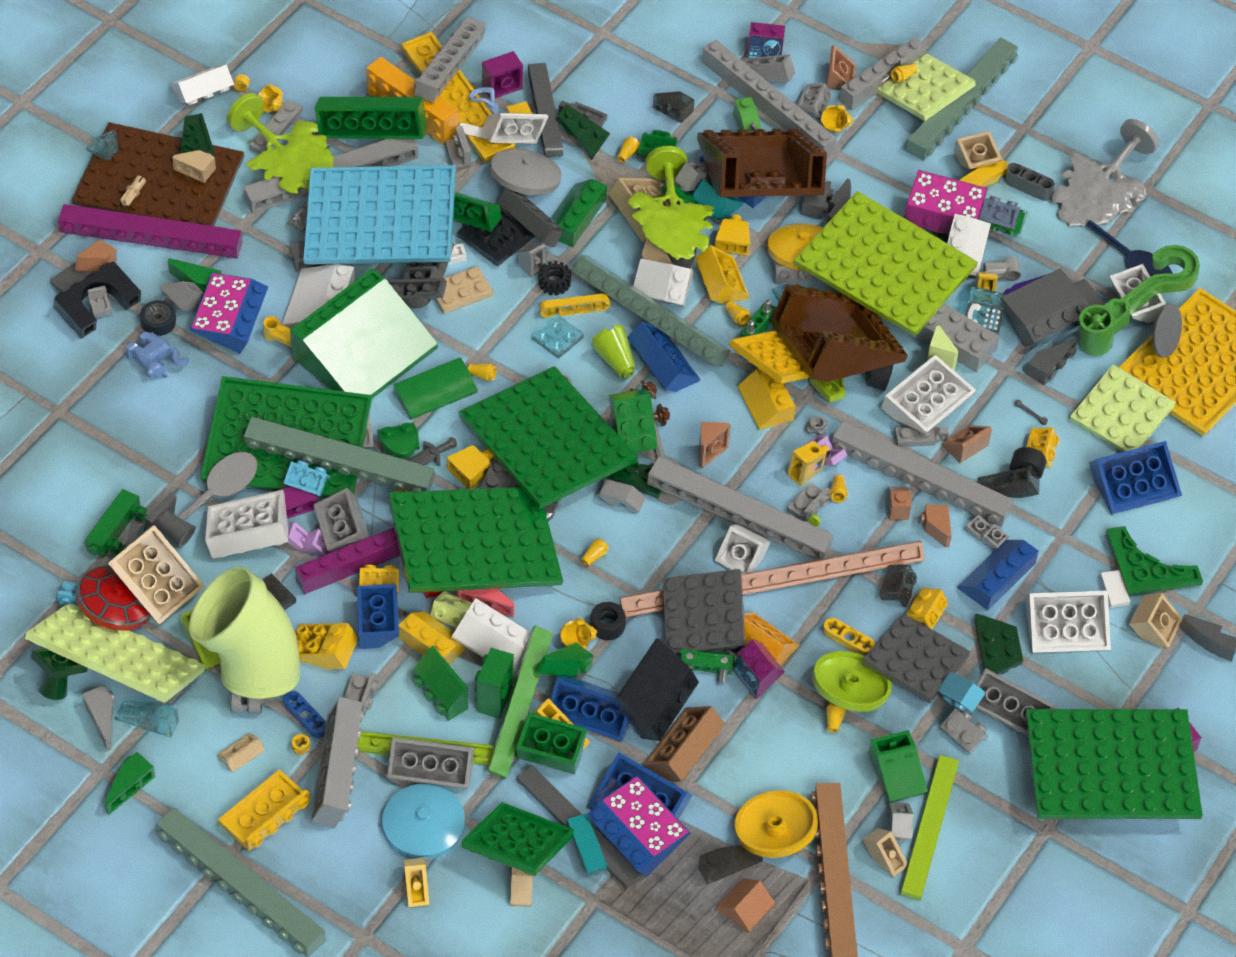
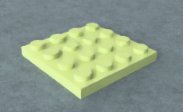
(928, 89)
(1122, 410)

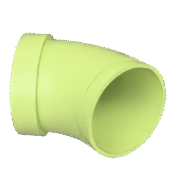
(248, 633)

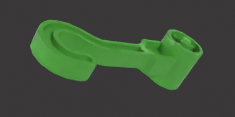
(1101, 323)

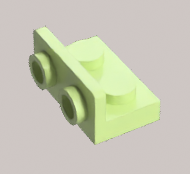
(449, 608)

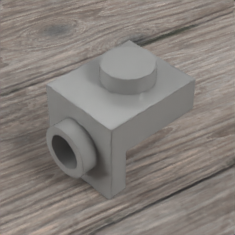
(99, 301)

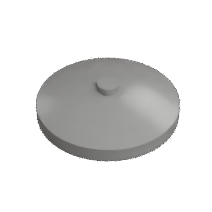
(525, 171)

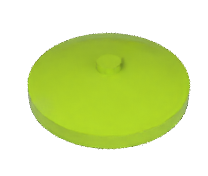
(849, 683)

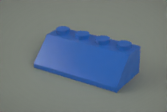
(662, 357)
(999, 572)
(590, 707)

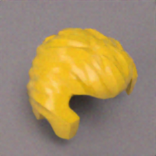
(272, 98)
(836, 118)
(577, 631)

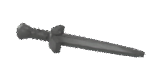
(432, 452)

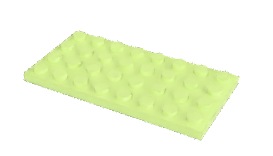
(116, 653)

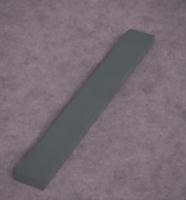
(562, 810)

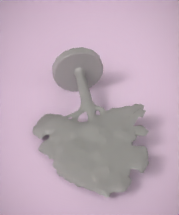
(1091, 191)

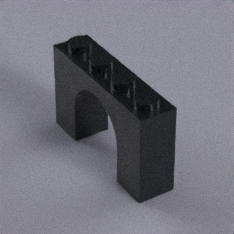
(117, 284)

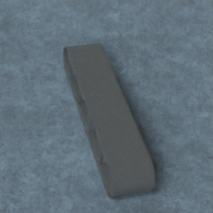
(531, 217)

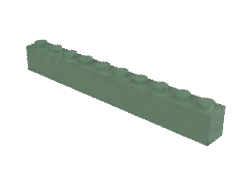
(985, 73)
(650, 310)
(338, 456)
(241, 883)

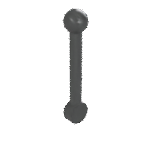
(1043, 420)

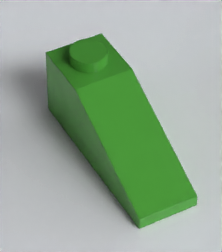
(746, 113)

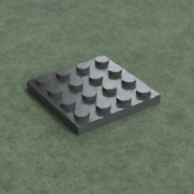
(704, 611)
(915, 657)

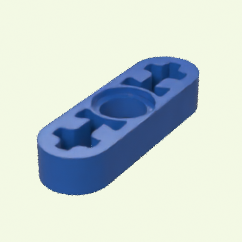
(303, 705)

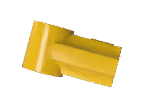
(275, 331)

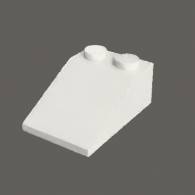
(664, 281)

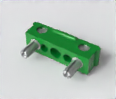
(760, 321)
(708, 662)

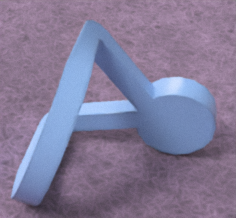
(494, 107)

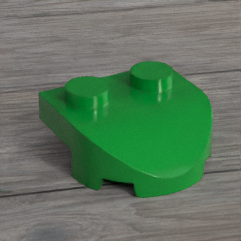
(655, 140)
(399, 440)

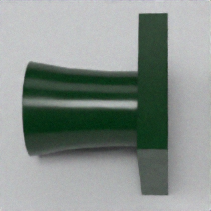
(57, 672)

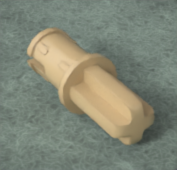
(132, 191)

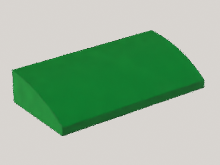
(435, 388)

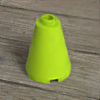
(615, 350)

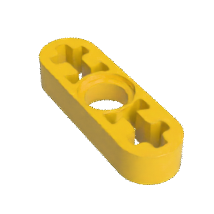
(846, 629)

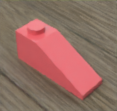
(492, 597)

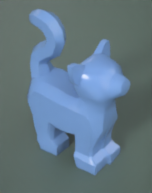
(153, 353)

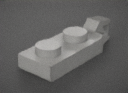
(911, 437)

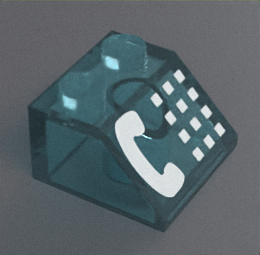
(986, 308)

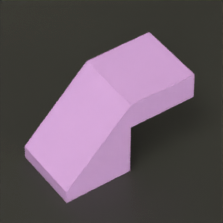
(835, 454)
(308, 542)

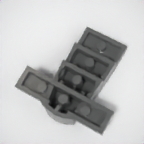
(421, 283)

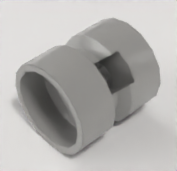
(253, 705)

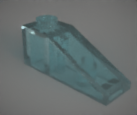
(149, 716)

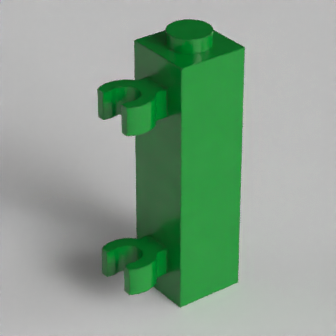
(113, 523)

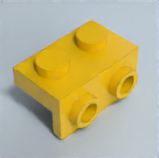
(928, 606)

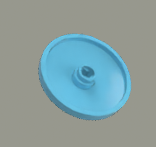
(423, 821)

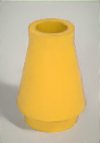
(901, 73)
(629, 148)
(738, 314)
(484, 371)
(838, 489)
(595, 551)
(834, 717)

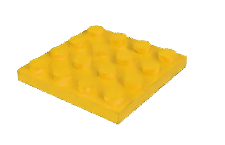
(770, 355)

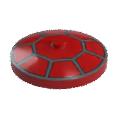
(109, 601)

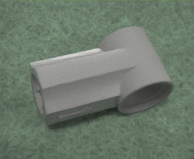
(1007, 268)

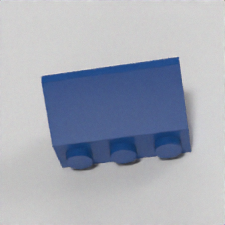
(377, 615)

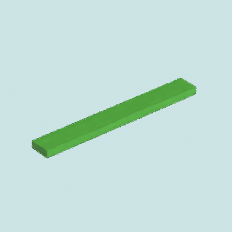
(519, 703)

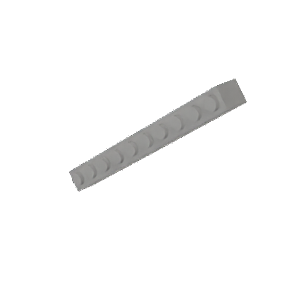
(765, 95)
(379, 154)
(923, 474)
(740, 509)

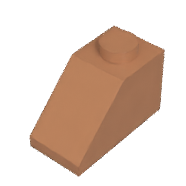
(95, 257)
(899, 503)
(937, 523)

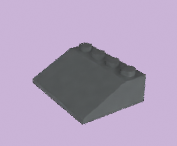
(1044, 306)

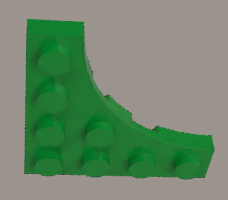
(1144, 572)

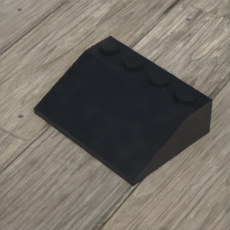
(657, 691)

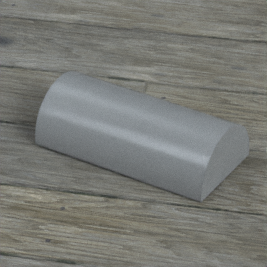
(1008, 701)
(430, 762)

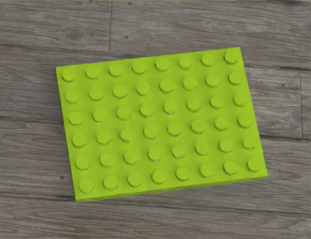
(886, 263)

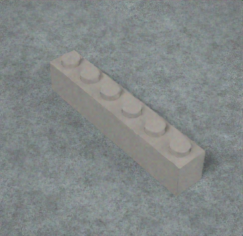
(866, 84)

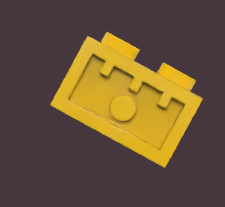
(1045, 441)
(379, 576)

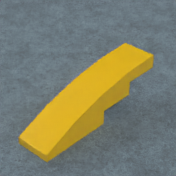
(986, 174)

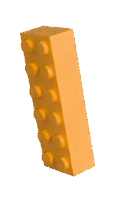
(389, 81)

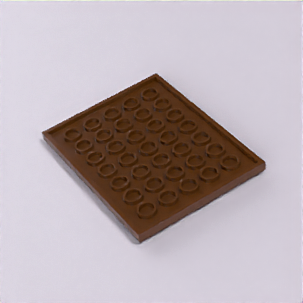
(166, 191)

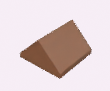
(840, 69)
(712, 441)
(968, 442)
(746, 903)

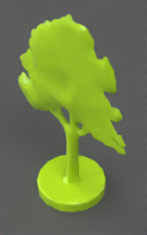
(288, 161)
(673, 227)

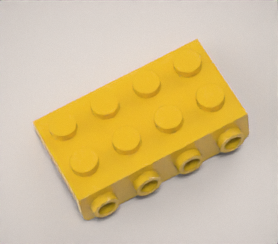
(264, 810)

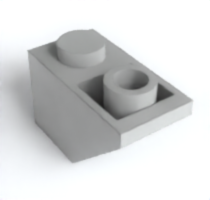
(184, 294)

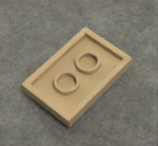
(464, 289)

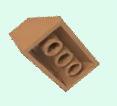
(684, 743)

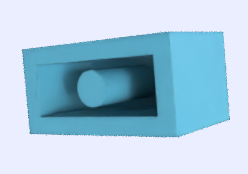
(961, 692)

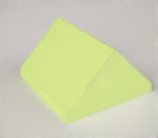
(943, 348)

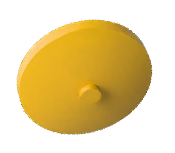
(790, 241)
(776, 824)

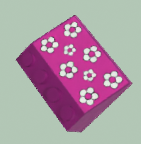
(938, 198)

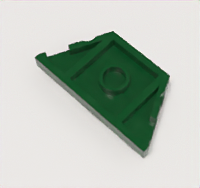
(998, 644)

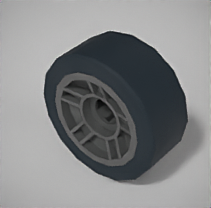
(158, 317)

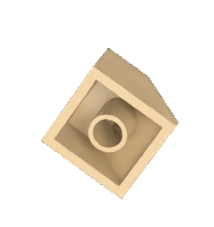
(977, 150)
(1156, 620)

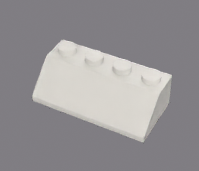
(487, 628)

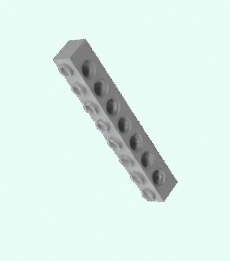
(450, 59)

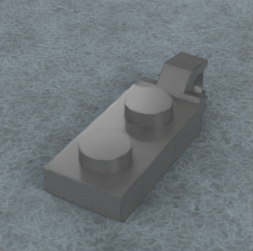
(594, 115)

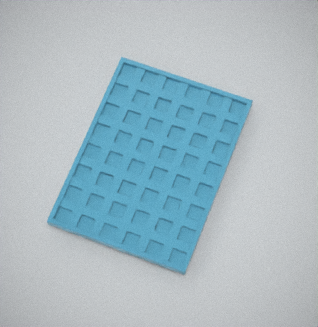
(380, 214)

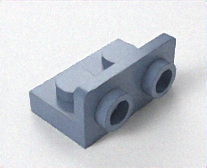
(1000, 212)

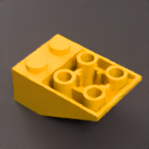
(326, 644)

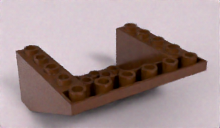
(763, 162)
(833, 334)

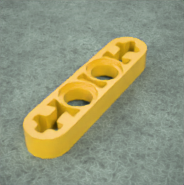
(594, 302)

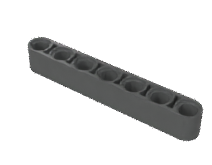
(544, 104)

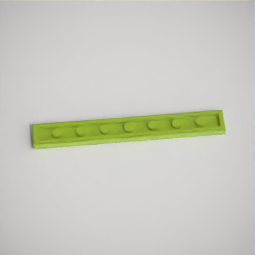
(381, 744)
(930, 827)

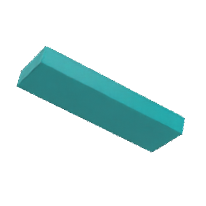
(587, 844)

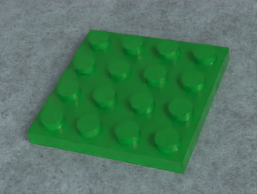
(517, 838)

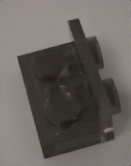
(898, 584)
(279, 591)

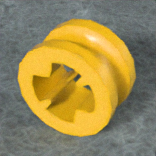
(241, 82)
(297, 740)

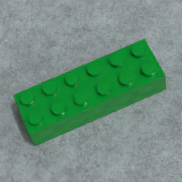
(371, 117)

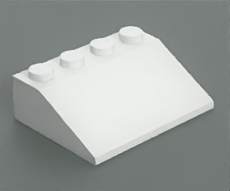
(315, 288)
(927, 396)
(247, 524)
(1068, 621)

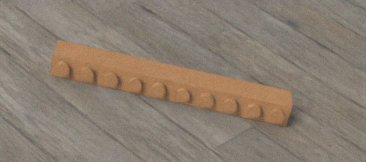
(834, 871)

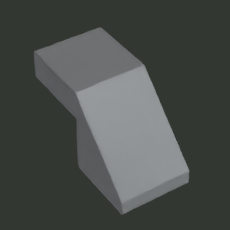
(616, 492)

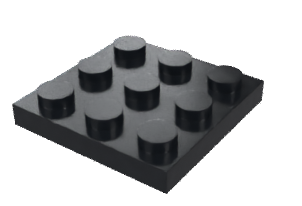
(502, 242)

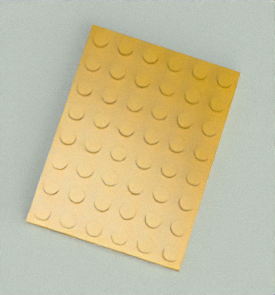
(1201, 368)

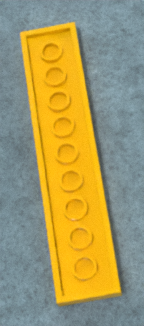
(422, 51)

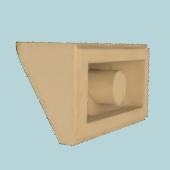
(241, 752)

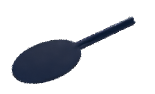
(1133, 258)

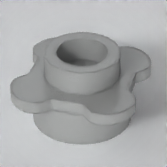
(817, 421)

